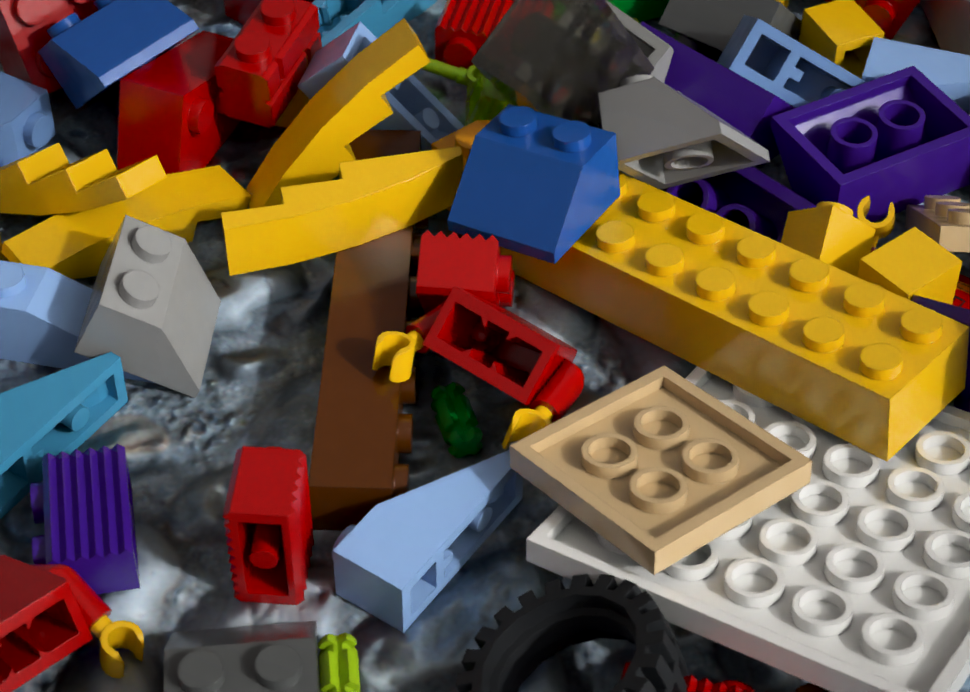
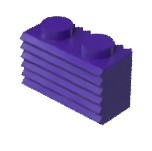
(88, 517)

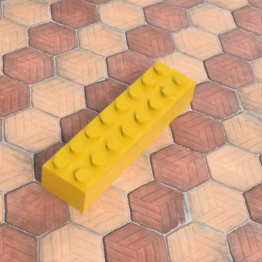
(762, 317)

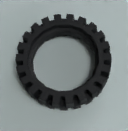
(570, 618)

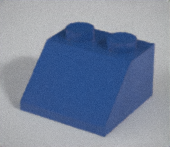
(111, 43)
(535, 182)

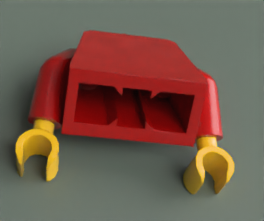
(495, 348)
(51, 614)

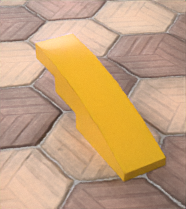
(338, 115)
(51, 185)
(339, 214)
(79, 240)

